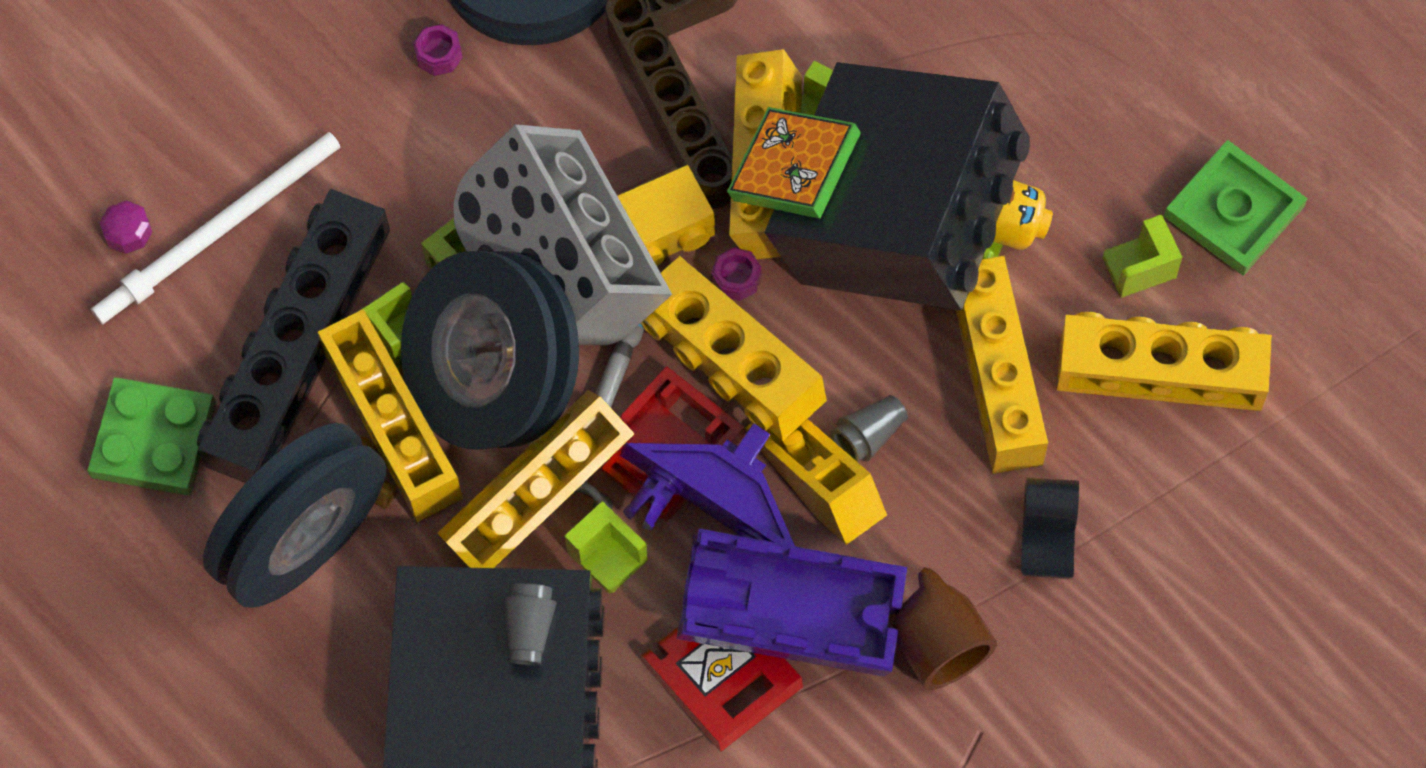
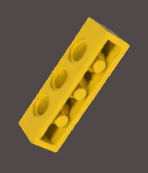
(761, 83)
(1001, 372)
(1140, 376)
(778, 405)
(390, 415)
(536, 483)

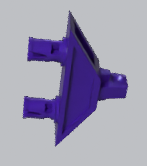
(714, 478)

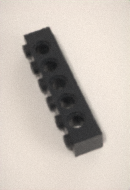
(335, 222)

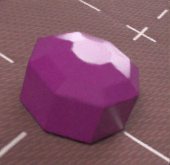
(437, 49)
(126, 227)
(736, 273)

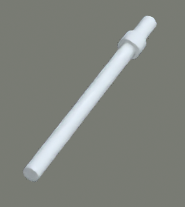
(139, 284)

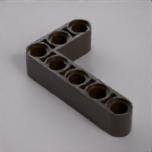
(668, 76)

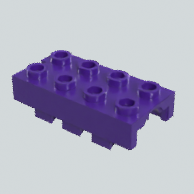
(791, 602)

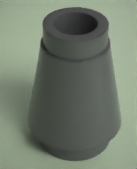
(869, 428)
(528, 621)

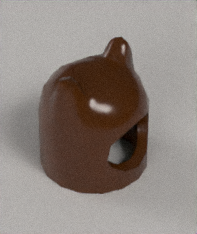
(941, 632)

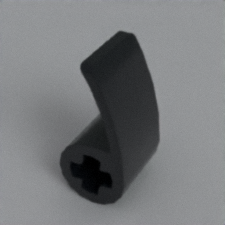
(1049, 527)

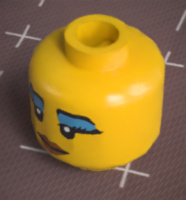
(1023, 217)

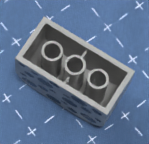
(552, 202)

